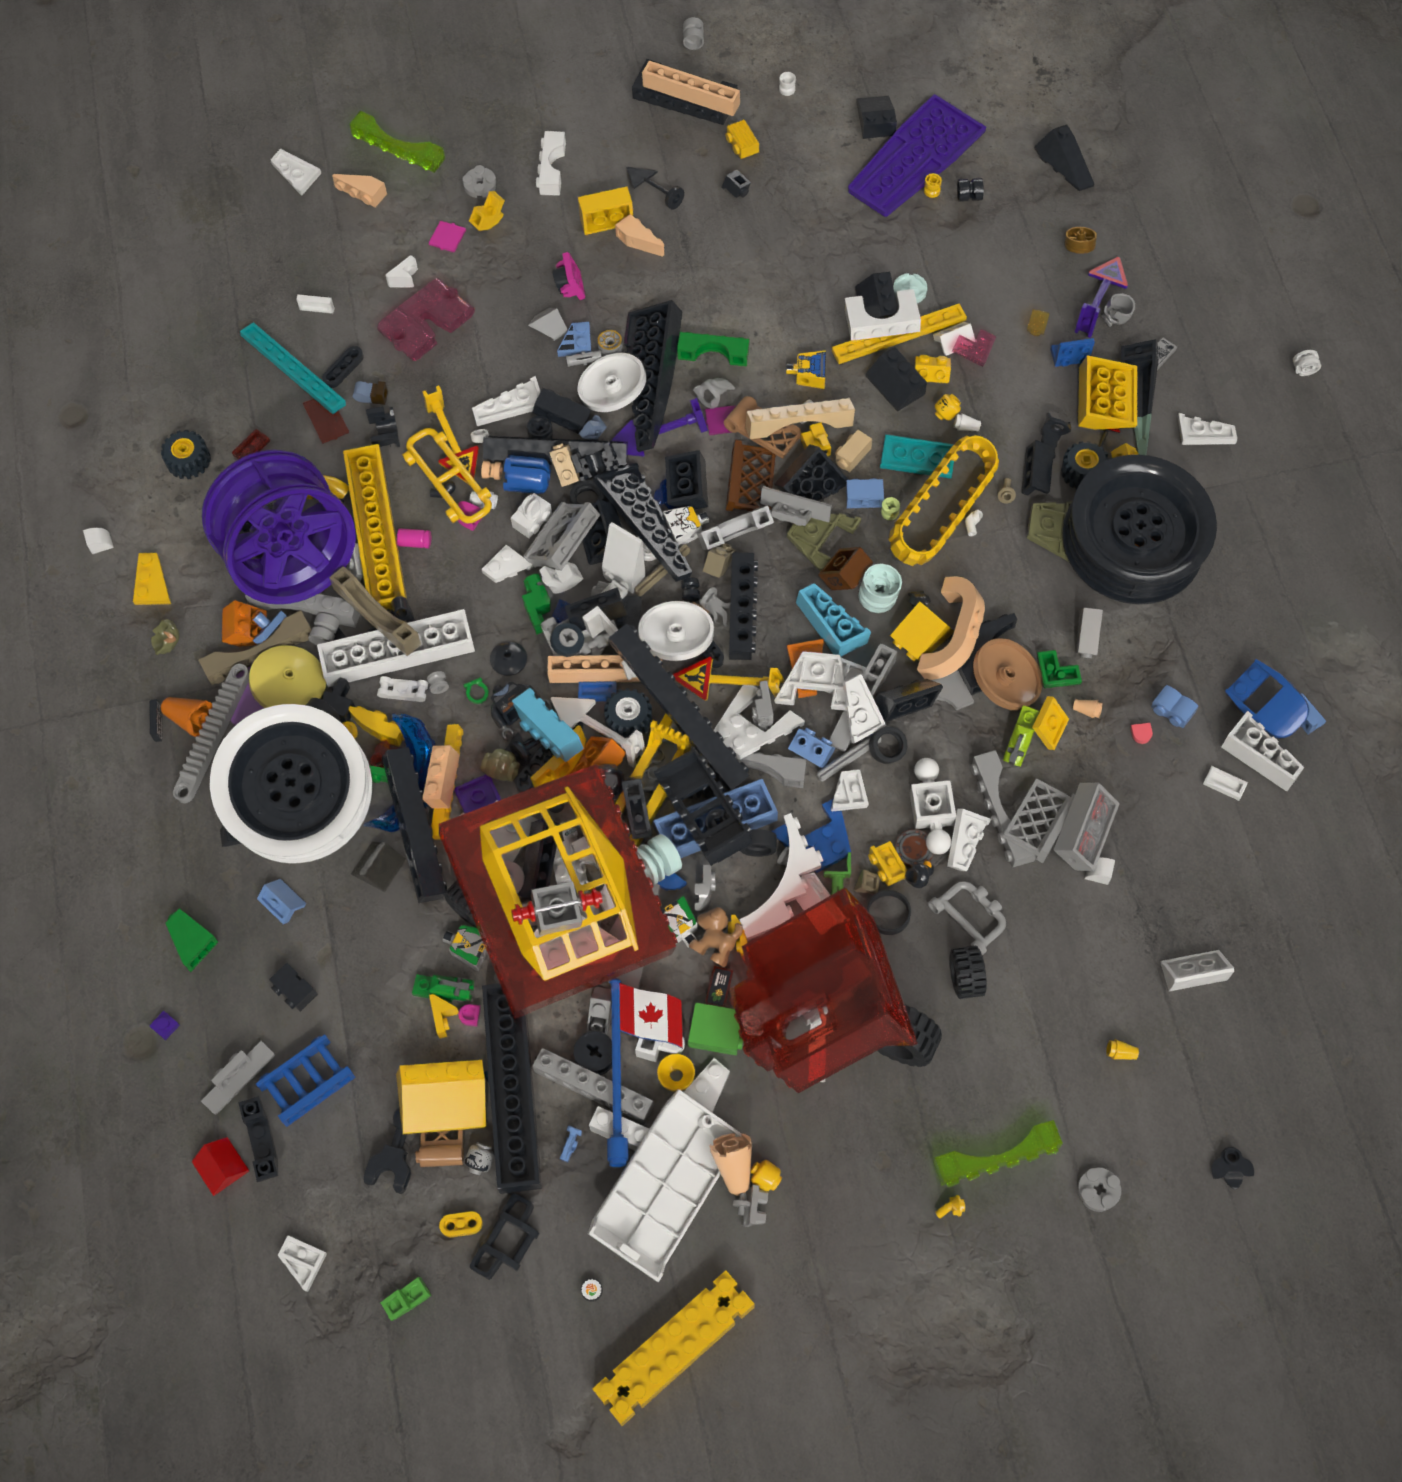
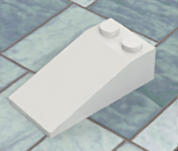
(623, 558)

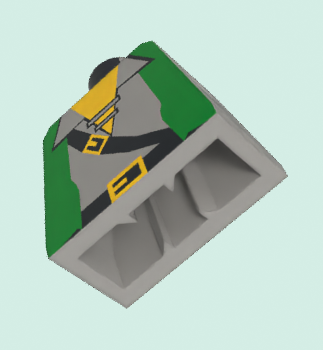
(466, 946)

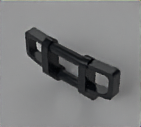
(486, 1247)

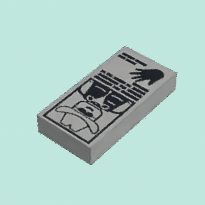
(1165, 350)

